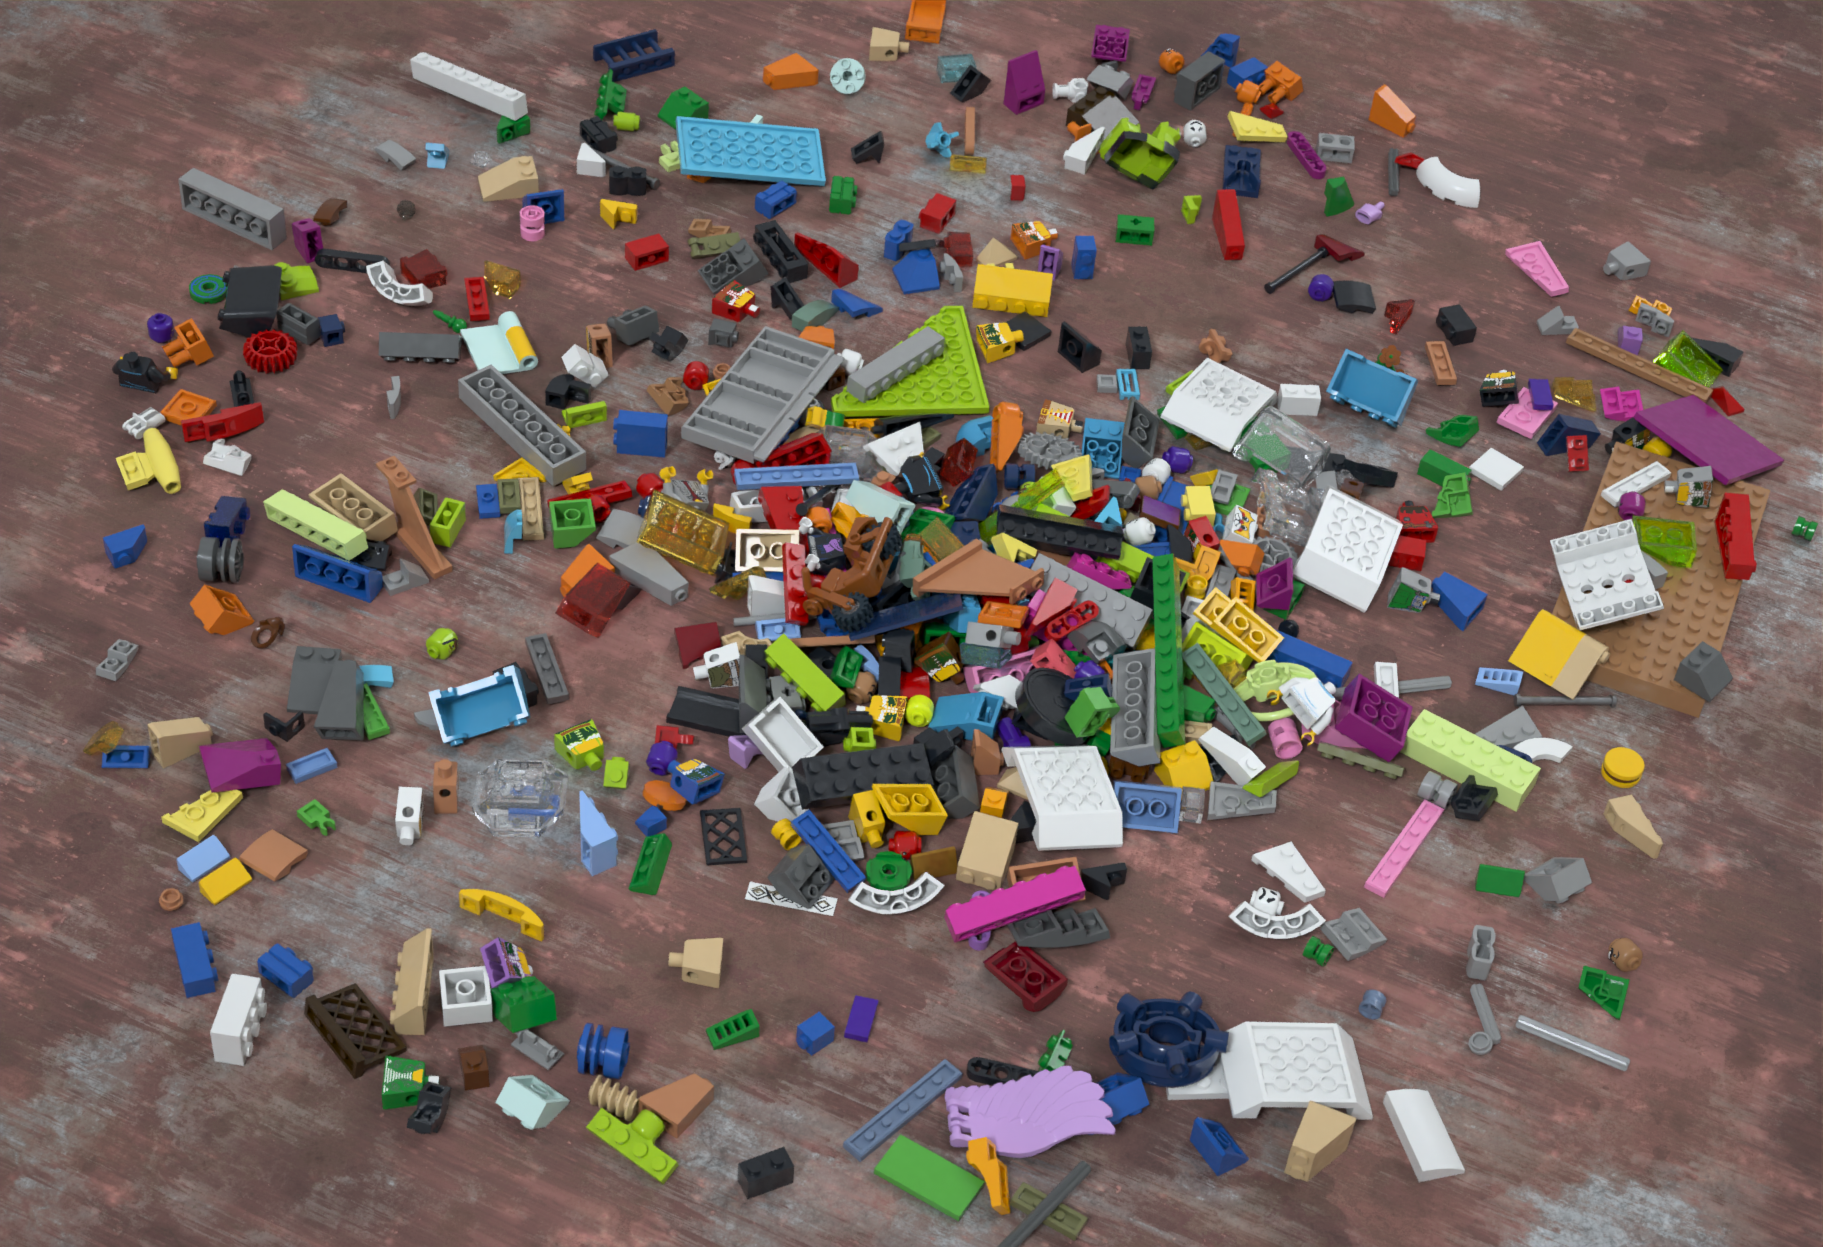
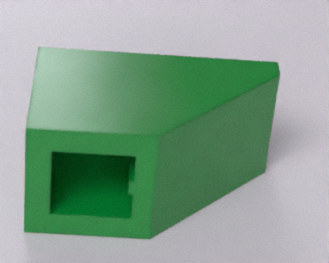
(510, 129)

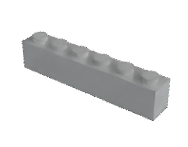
(895, 364)

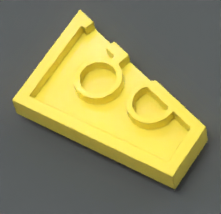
(204, 814)

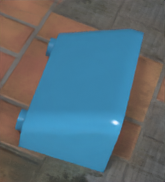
(481, 706)

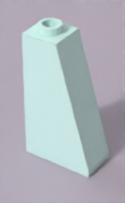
(879, 503)

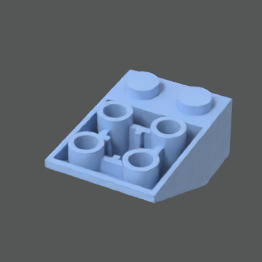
(596, 838)

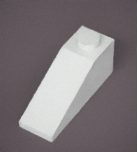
(1083, 151)
(1233, 756)

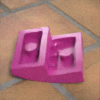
(1620, 405)

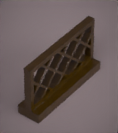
(334, 1034)

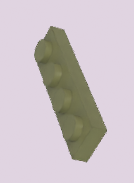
(1370, 763)

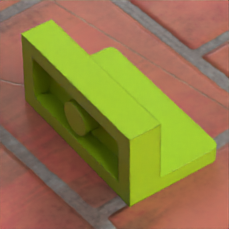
(585, 414)

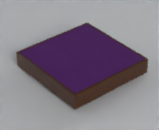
(1159, 512)

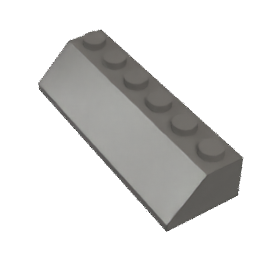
(1135, 725)

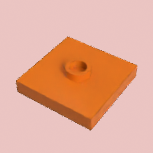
(187, 406)
(1003, 614)

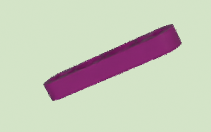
(1306, 155)

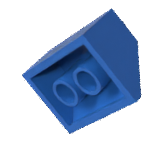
(1124, 1095)

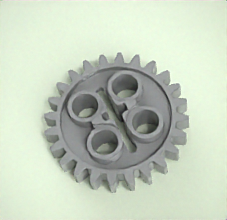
(1047, 449)

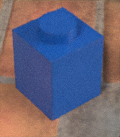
(815, 1034)

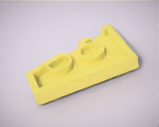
(1254, 129)
(1077, 477)

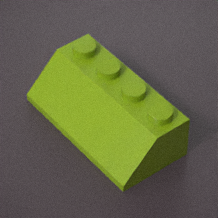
(804, 675)

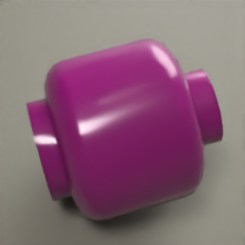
(1631, 504)

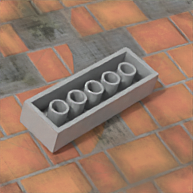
(232, 208)
(1118, 611)

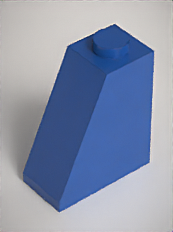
(1458, 599)

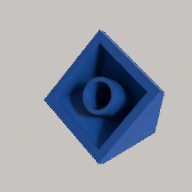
(1216, 1146)

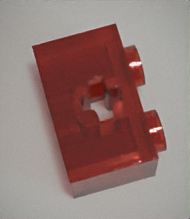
(958, 462)

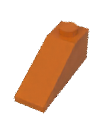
(1004, 437)

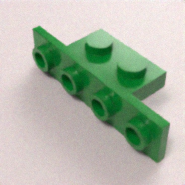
(611, 96)

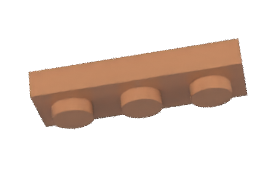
(1440, 363)

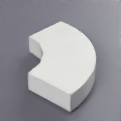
(1544, 749)

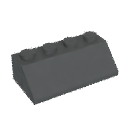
(419, 345)

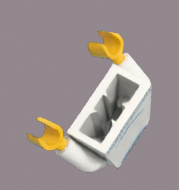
(1309, 702)

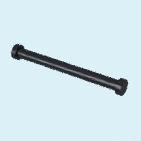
(1270, 287)
(803, 508)

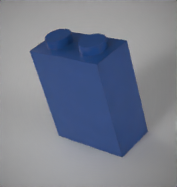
(641, 433)

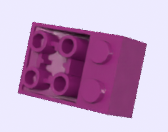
(1110, 43)
(1024, 83)

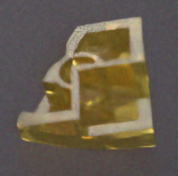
(1575, 392)
(737, 585)

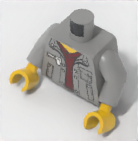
(687, 491)

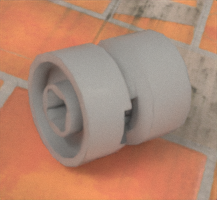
(1438, 790)

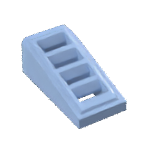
(1506, 680)

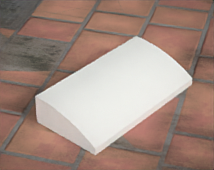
(1422, 1134)

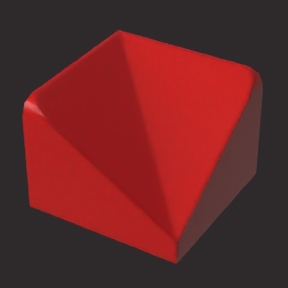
(1018, 187)

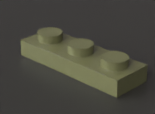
(1062, 1219)

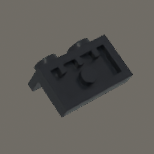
(375, 556)

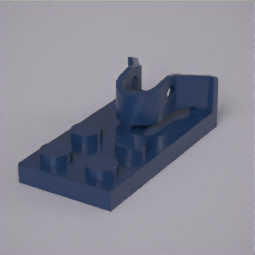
(1242, 170)

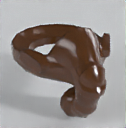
(275, 625)

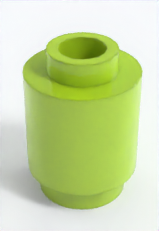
(626, 121)

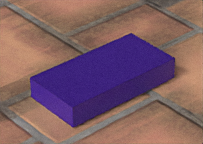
(1540, 394)
(861, 1018)

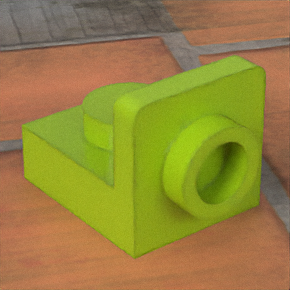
(1190, 207)

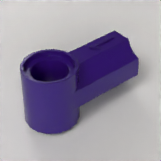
(1011, 735)

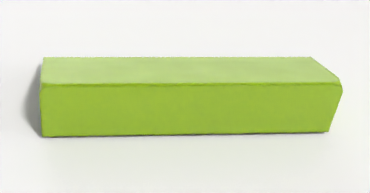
(1272, 778)

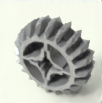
(1275, 552)

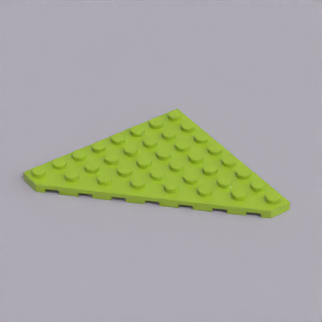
(943, 385)

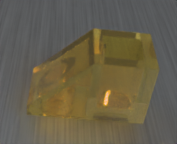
(502, 279)

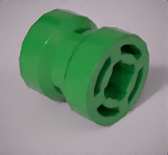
(1800, 526)
(1318, 951)

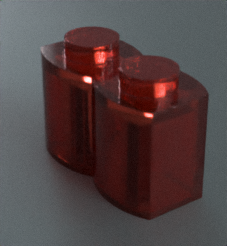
(959, 248)

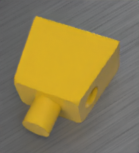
(867, 818)

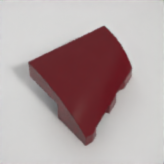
(1337, 249)
(695, 641)

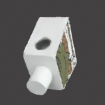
(720, 667)

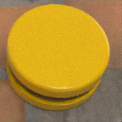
(1622, 767)

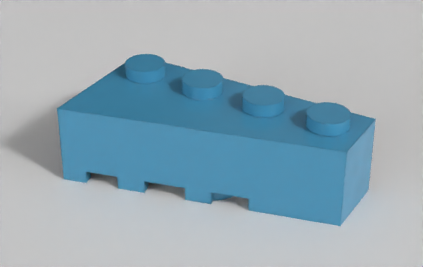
(960, 619)

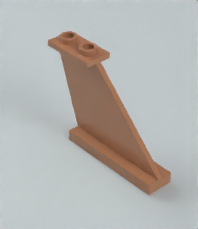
(410, 524)
(978, 573)

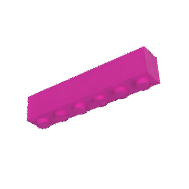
(1014, 903)

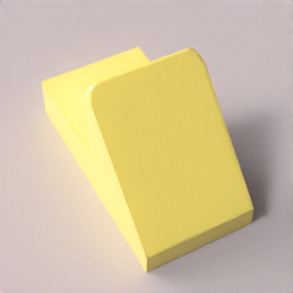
(1012, 548)

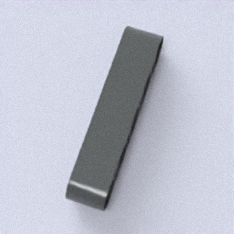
(1124, 491)

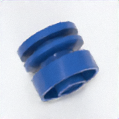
(604, 1051)

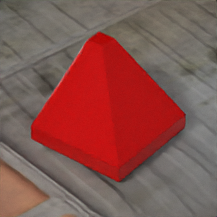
(1271, 110)

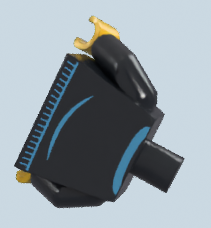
(141, 373)
(921, 482)

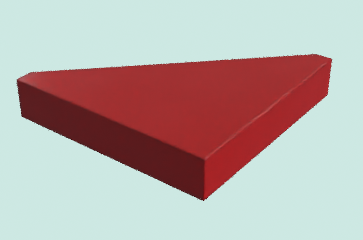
(1409, 159)

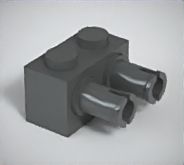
(634, 324)

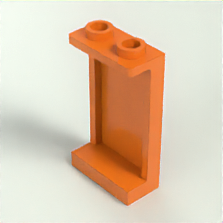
(925, 20)

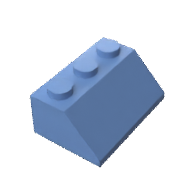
(1148, 805)

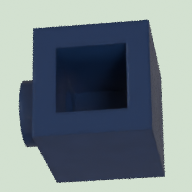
(331, 330)

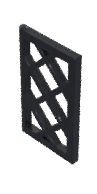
(725, 857)

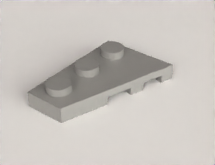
(1233, 801)

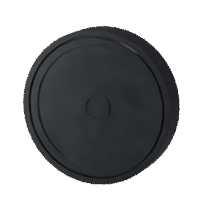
(1044, 705)

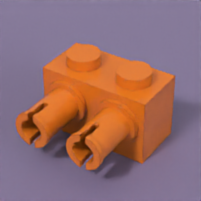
(1283, 81)
(191, 341)

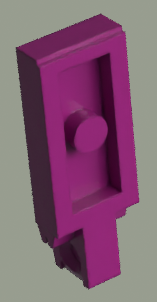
(1142, 90)

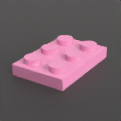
(1523, 417)

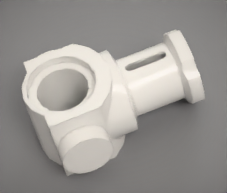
(1073, 90)

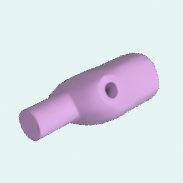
(1369, 213)

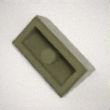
(427, 504)

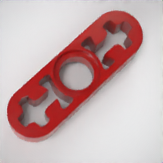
(1075, 613)

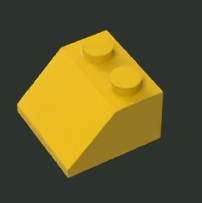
(1184, 767)

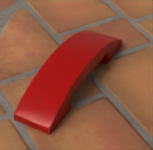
(1092, 505)

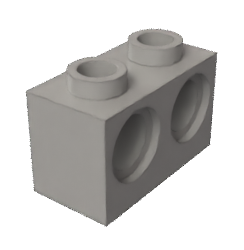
(1335, 147)

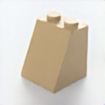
(987, 851)
(1319, 1140)

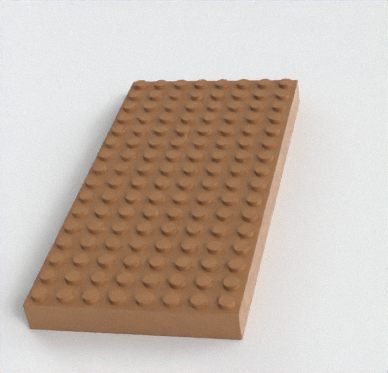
(1695, 599)

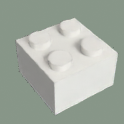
(465, 996)

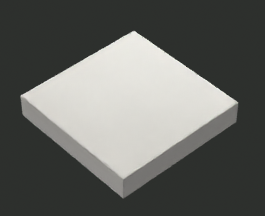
(1496, 469)

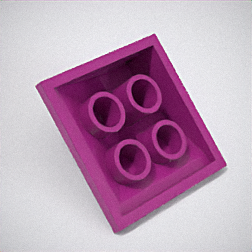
(241, 764)

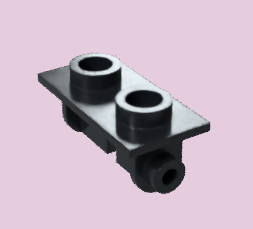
(241, 389)
(727, 565)

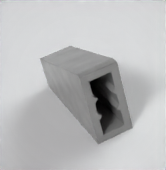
(651, 573)

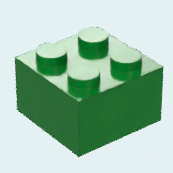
(523, 1004)

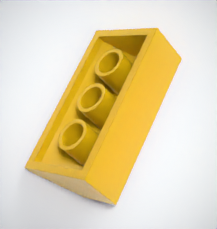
(1012, 290)

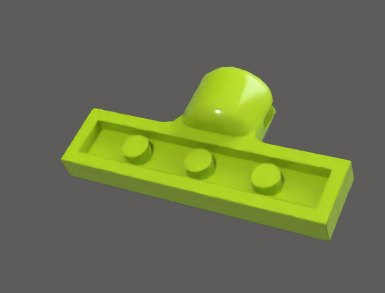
(635, 1141)

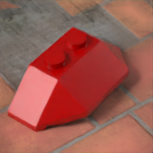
(803, 451)

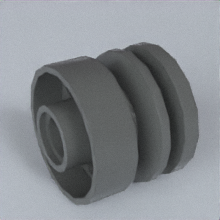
(216, 559)

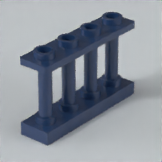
(635, 66)

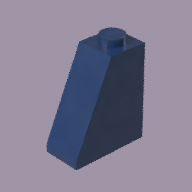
(1554, 438)

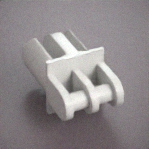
(140, 423)

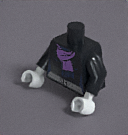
(824, 549)

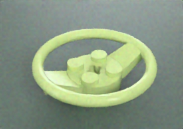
(1270, 676)

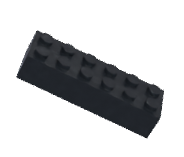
(836, 777)

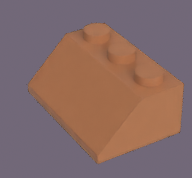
(1030, 871)

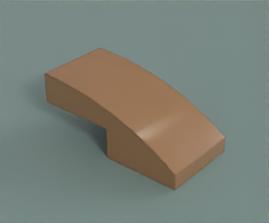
(704, 228)

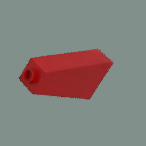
(1228, 224)

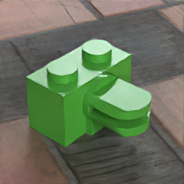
(1090, 711)

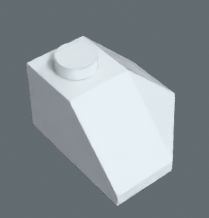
(780, 797)

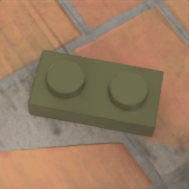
(508, 495)

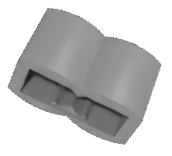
(1480, 952)

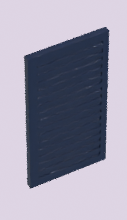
(909, 614)

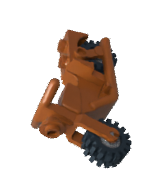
(845, 594)

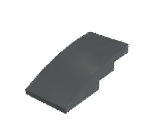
(1059, 929)

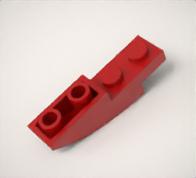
(222, 425)

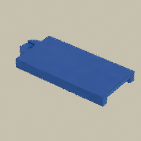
(1171, 495)

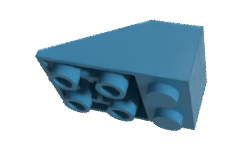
(1104, 444)
(968, 712)

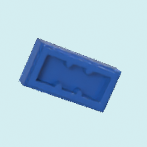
(488, 501)

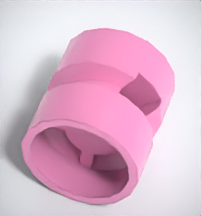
(532, 223)
(1285, 738)

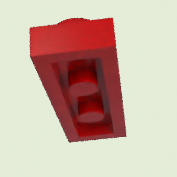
(477, 299)

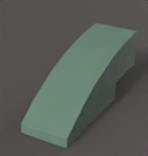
(813, 314)

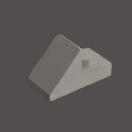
(1556, 323)
(406, 578)

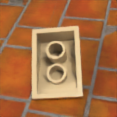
(509, 180)
(762, 548)

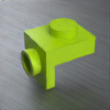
(616, 773)

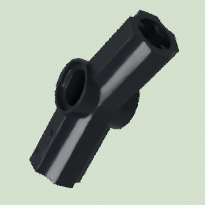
(837, 720)

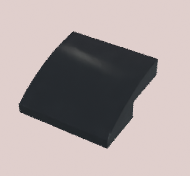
(1353, 296)

